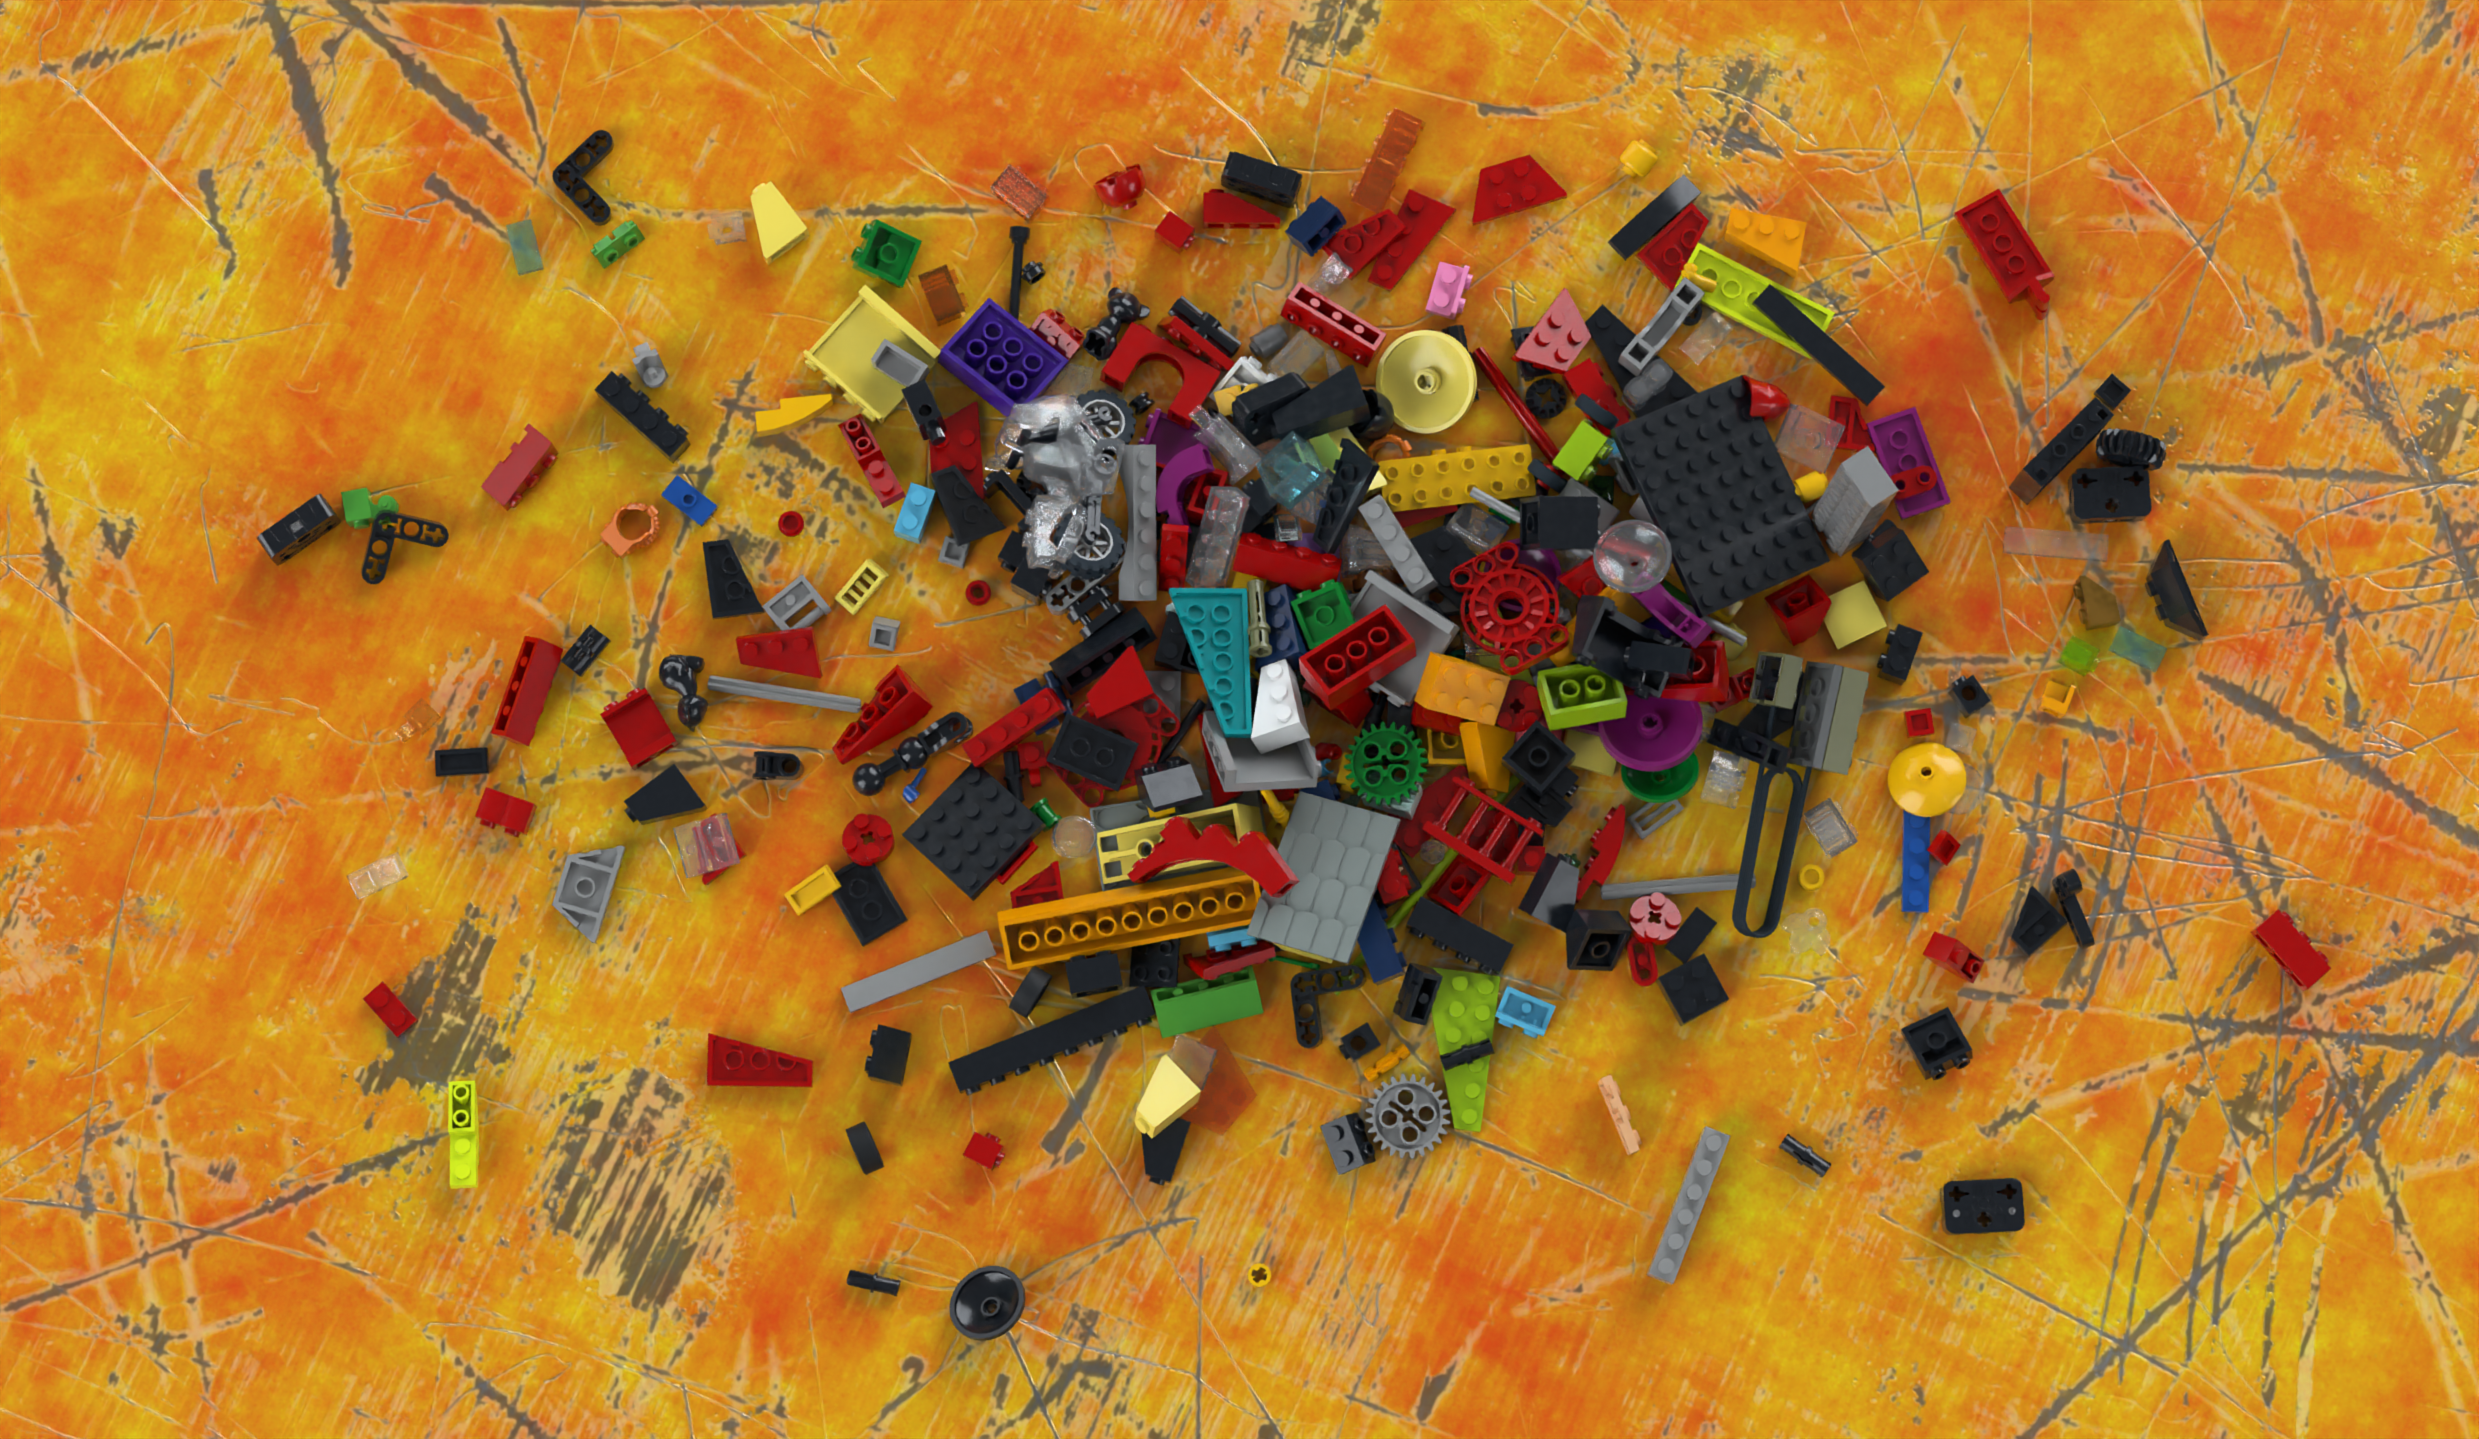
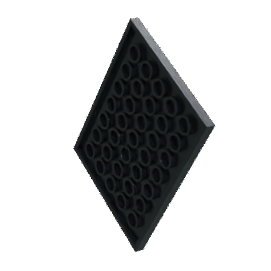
(1720, 496)

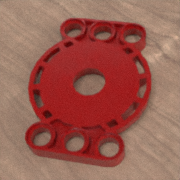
(1503, 582)
(1135, 726)

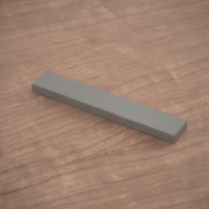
(918, 971)

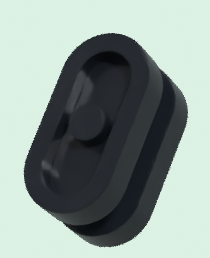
(1098, 597)

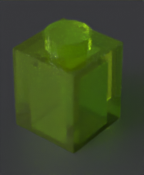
(2079, 656)

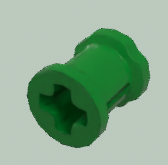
(1045, 814)

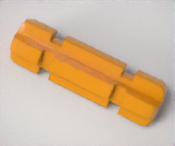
(1386, 1063)

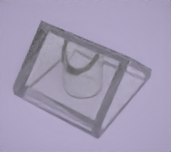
(1476, 528)

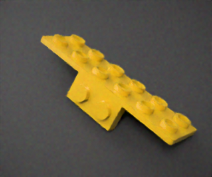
(1450, 477)

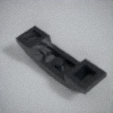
(1749, 745)

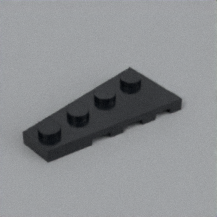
(1350, 484)

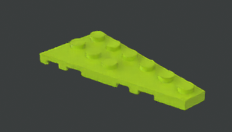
(1461, 1016)

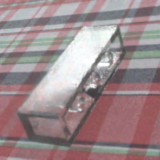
(1217, 537)

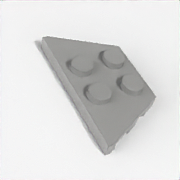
(587, 888)

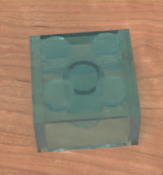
(1291, 470)

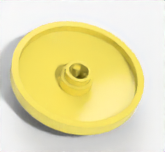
(1427, 380)

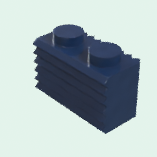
(1315, 226)

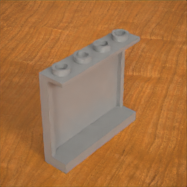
(1424, 624)
(1246, 769)

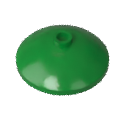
(1676, 783)

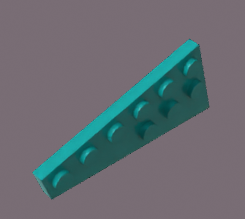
(1218, 637)

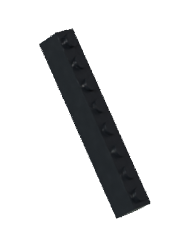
(1052, 1039)

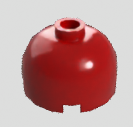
(1121, 187)

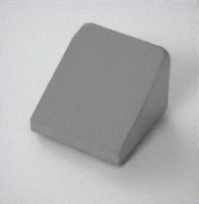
(884, 633)

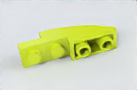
(464, 1134)

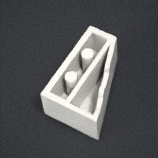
(1278, 709)

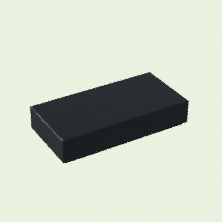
(461, 762)
(1690, 935)

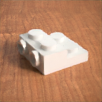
(1244, 372)

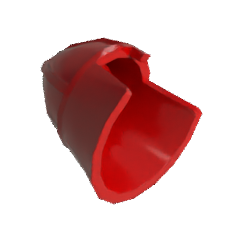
(1766, 399)

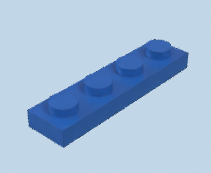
(1915, 863)

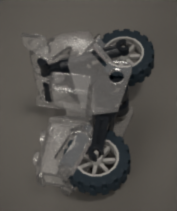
(1068, 454)

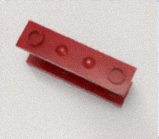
(1483, 855)

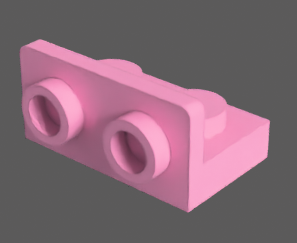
(1448, 289)

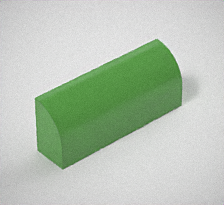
(1207, 1002)

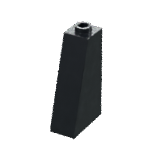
(1323, 409)

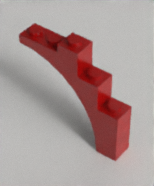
(1185, 844)

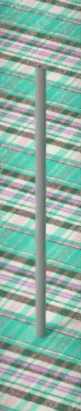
(1515, 515)

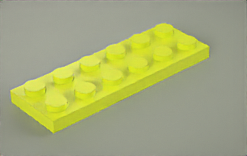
(1738, 289)

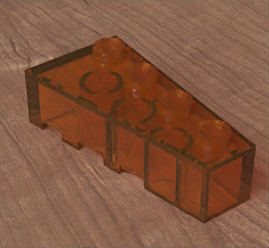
(1387, 160)

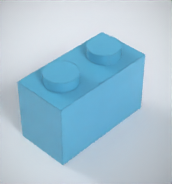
(915, 513)

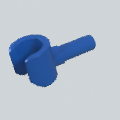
(910, 794)

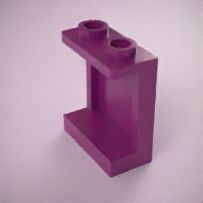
(1168, 436)

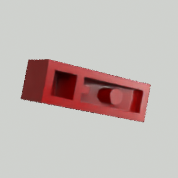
(1231, 212)

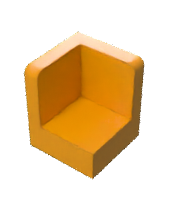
(2056, 699)

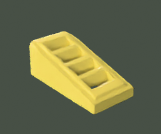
(875, 584)

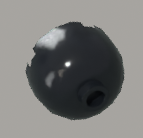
(1381, 419)

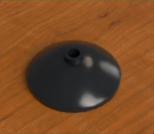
(980, 1294)

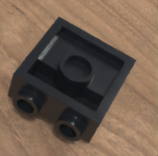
(1937, 1044)

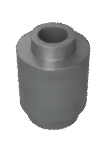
(1268, 341)

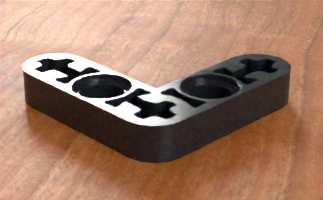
(578, 172)
(388, 536)
(2066, 887)
(1311, 996)

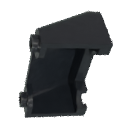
(1602, 639)

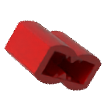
(505, 811)

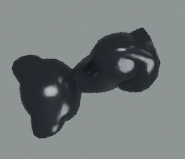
(1122, 308)
(679, 674)

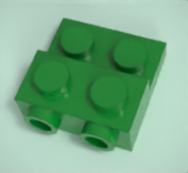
(885, 253)
(1323, 612)

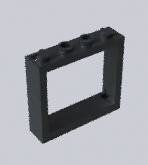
(2061, 451)

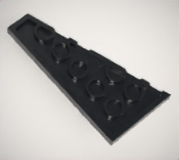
(1611, 340)

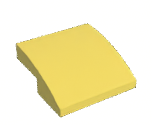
(1853, 615)
(1589, 753)

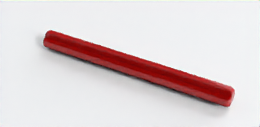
(1516, 404)

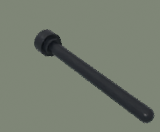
(1019, 238)

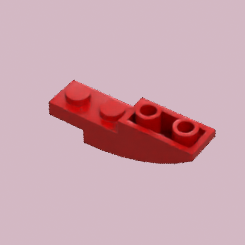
(871, 461)
(1607, 847)

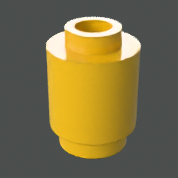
(1810, 486)

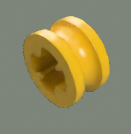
(1256, 1267)

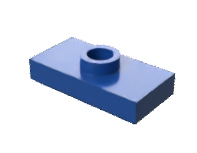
(689, 501)

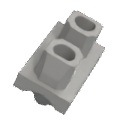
(649, 366)

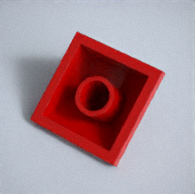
(1799, 609)

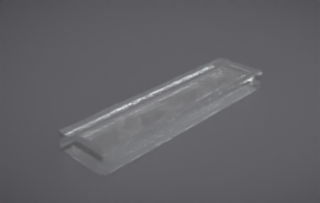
(2055, 544)

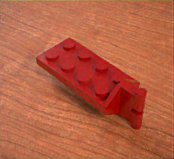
(2007, 251)

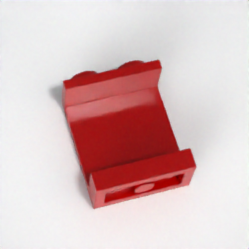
(639, 728)

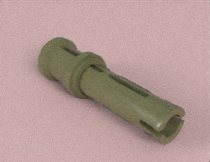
(1258, 628)

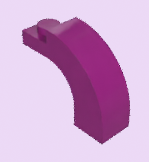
(1176, 478)
(1673, 615)

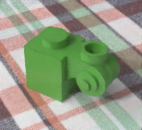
(360, 509)

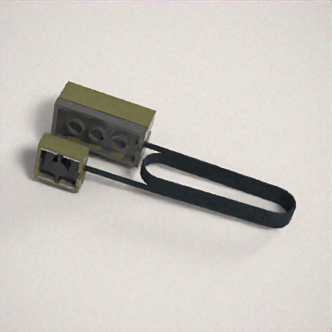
(1819, 741)

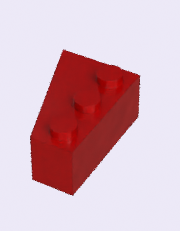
(520, 468)

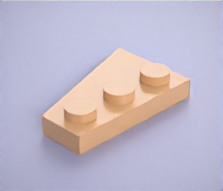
(1619, 1114)

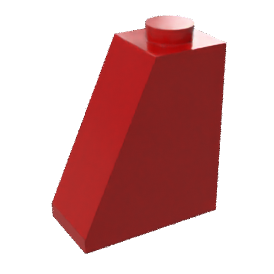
(1119, 687)

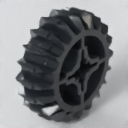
(2130, 449)

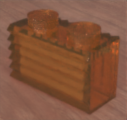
(1020, 193)
(942, 294)

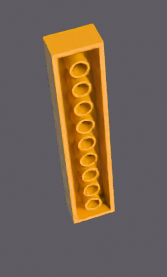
(1127, 917)

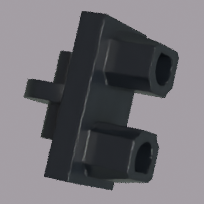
(585, 650)

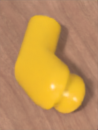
(1700, 281)

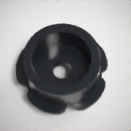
(1033, 272)

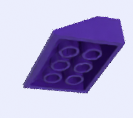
(1001, 358)

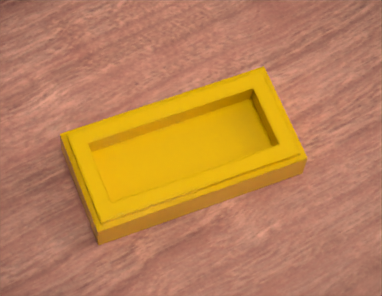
(812, 890)

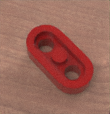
(1912, 484)
(1640, 961)

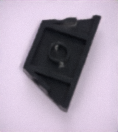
(1441, 554)

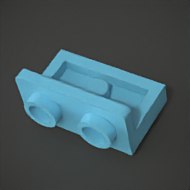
(1223, 939)
(1525, 1012)

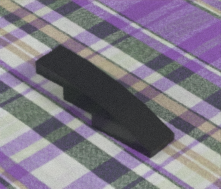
(1654, 217)

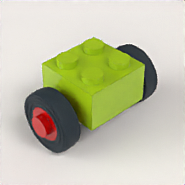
(1582, 449)

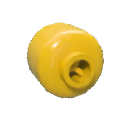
(1638, 158)

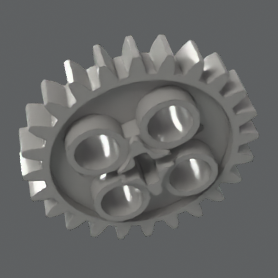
(1392, 1135)

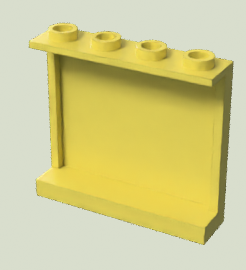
(851, 342)

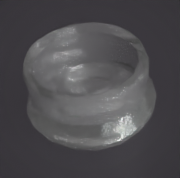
(1073, 836)

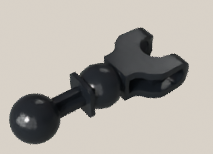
(913, 752)

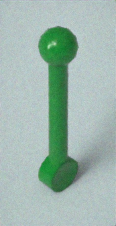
(1296, 962)

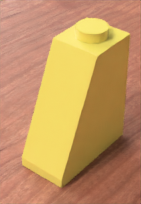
(776, 222)
(1165, 1098)

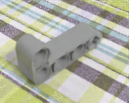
(1059, 592)

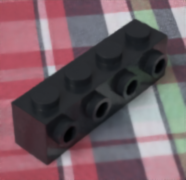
(642, 416)
(1101, 650)
(1459, 936)

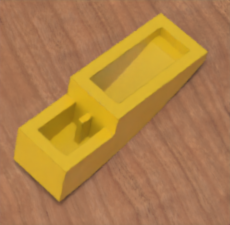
(792, 414)

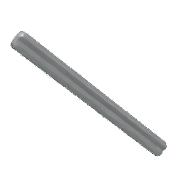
(784, 694)
(1671, 886)

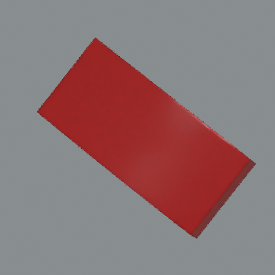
(1738, 690)

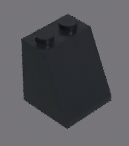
(1559, 523)

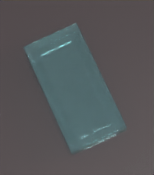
(524, 247)
(2137, 649)

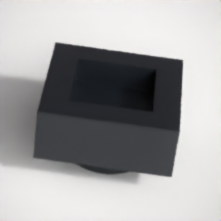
(2112, 392)

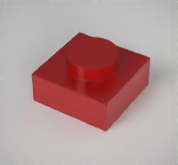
(1919, 723)
(1943, 847)

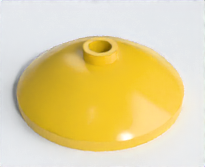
(1927, 794)

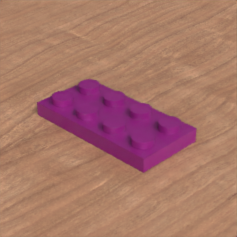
(1903, 446)

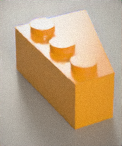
(1767, 237)

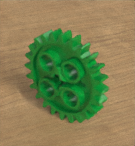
(1386, 740)

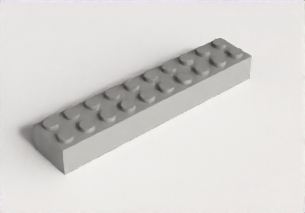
(1853, 502)

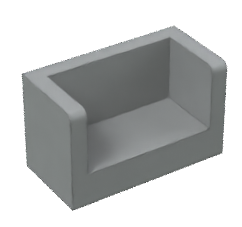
(899, 364)

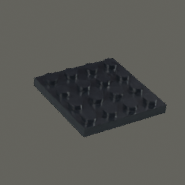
(974, 830)

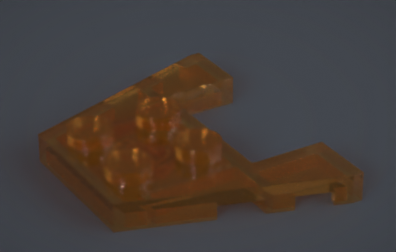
(1225, 1091)

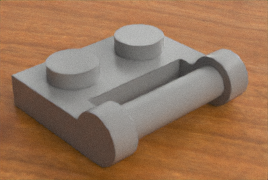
(793, 600)

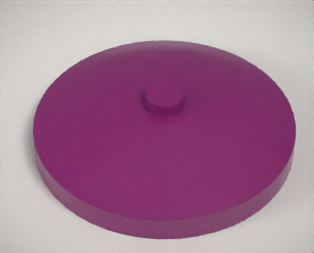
(1653, 733)

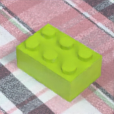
(1579, 696)

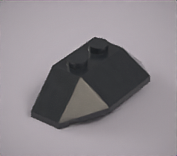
(2173, 595)

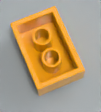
(1462, 688)

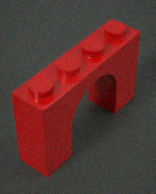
(1142, 346)

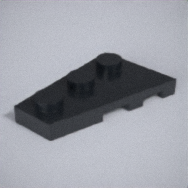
(964, 509)
(727, 583)

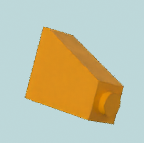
(1483, 751)

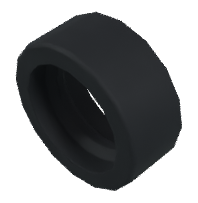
(1030, 991)
(864, 1148)

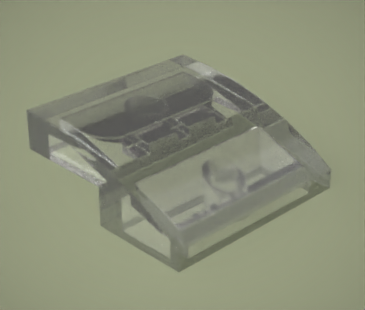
(706, 845)

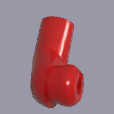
(1328, 751)

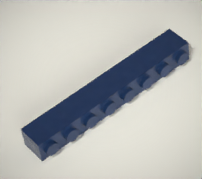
(1374, 938)

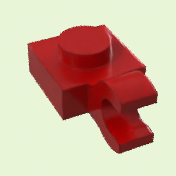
(1032, 759)

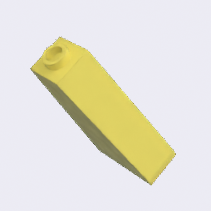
(1328, 450)

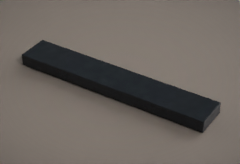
(1818, 345)

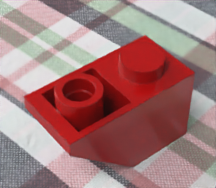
(1953, 957)

